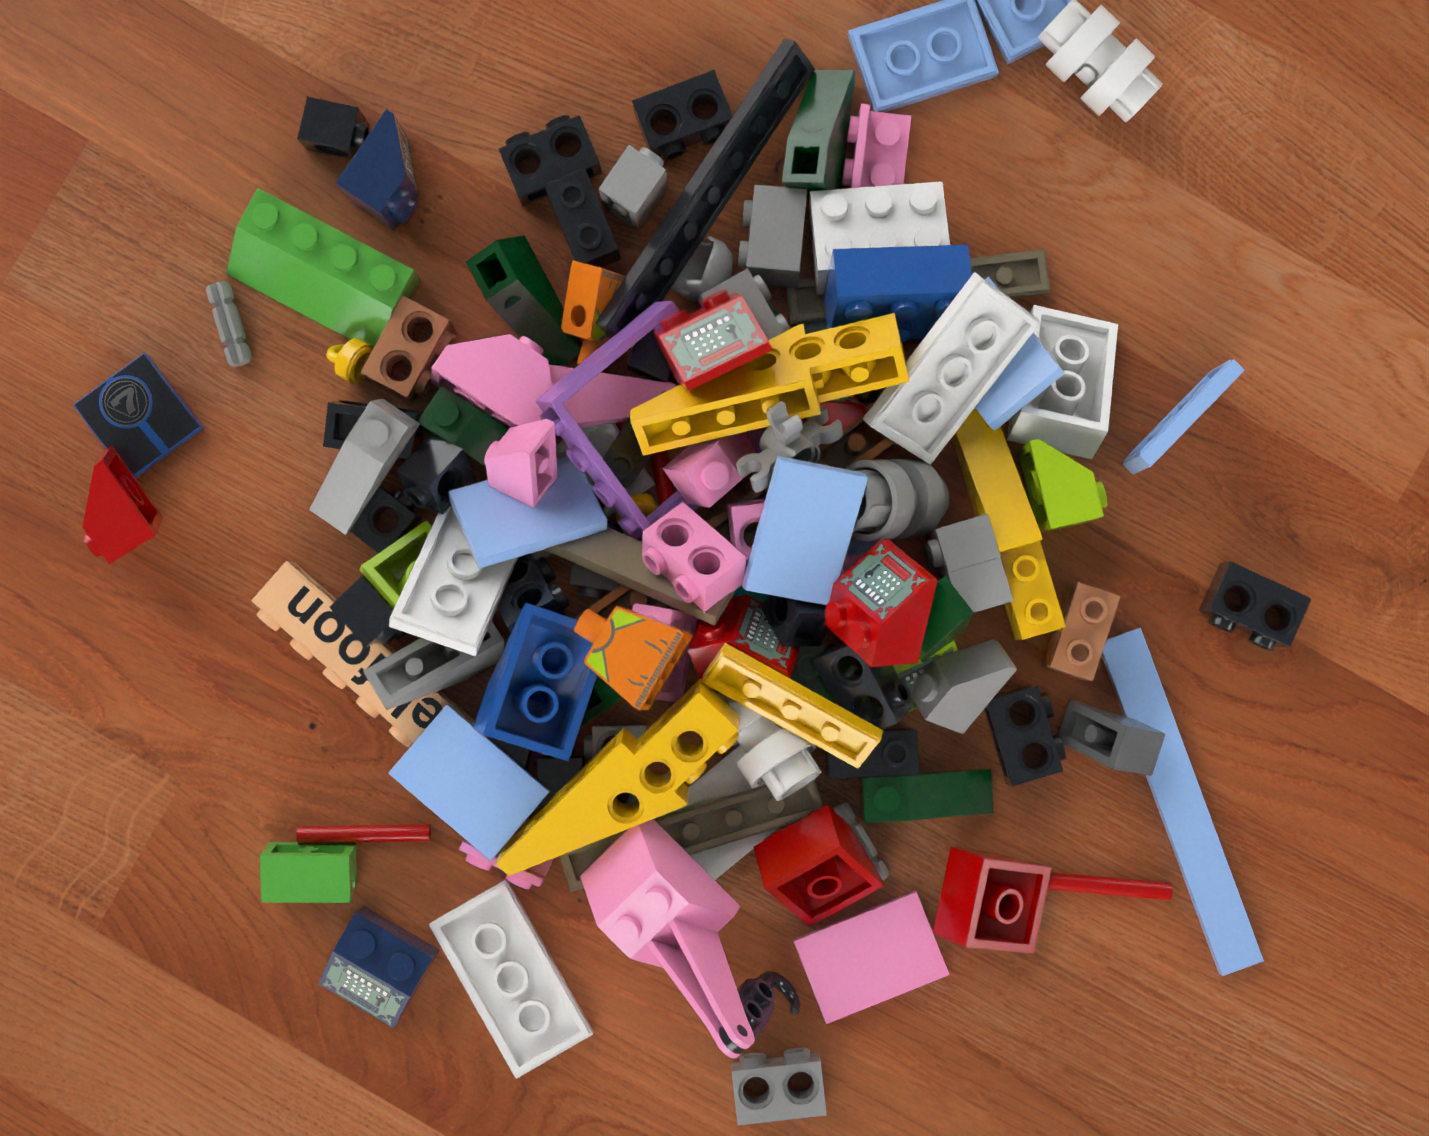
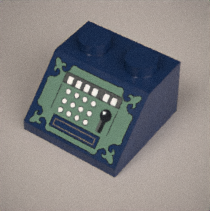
(382, 175)
(377, 966)

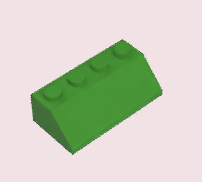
(317, 269)

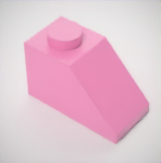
(524, 461)
(708, 468)

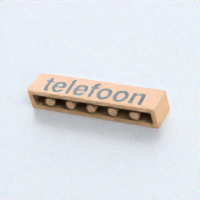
(302, 609)

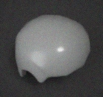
(706, 269)

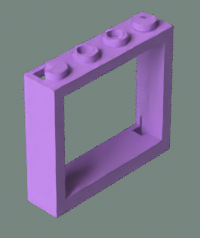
(582, 451)

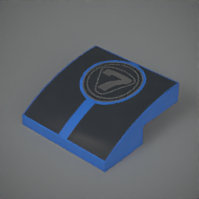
(139, 415)

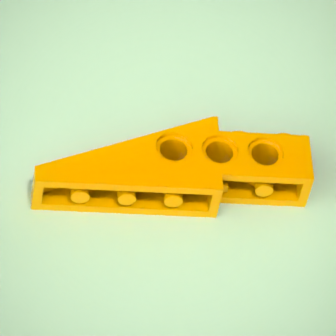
(797, 371)
(998, 491)
(588, 805)

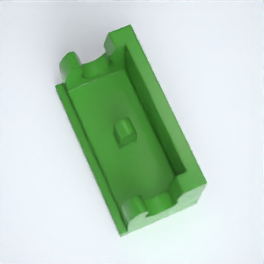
(308, 872)

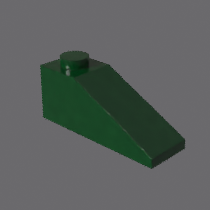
(461, 425)
(926, 795)

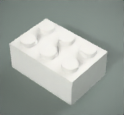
(874, 219)

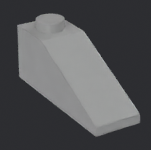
(363, 464)
(430, 667)

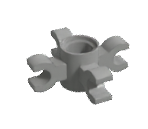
(787, 439)

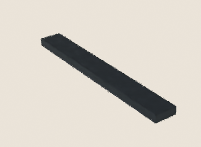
(709, 188)

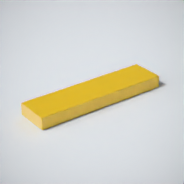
(791, 706)

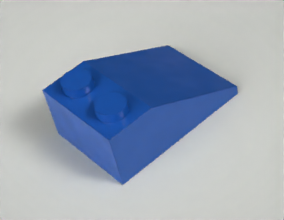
(539, 685)

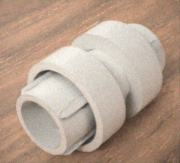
(1113, 73)
(772, 754)

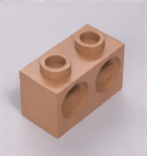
(397, 345)
(1088, 619)

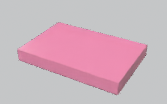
(871, 957)

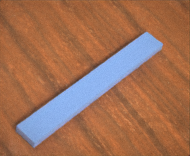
(1183, 807)

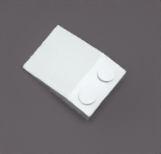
(1075, 407)

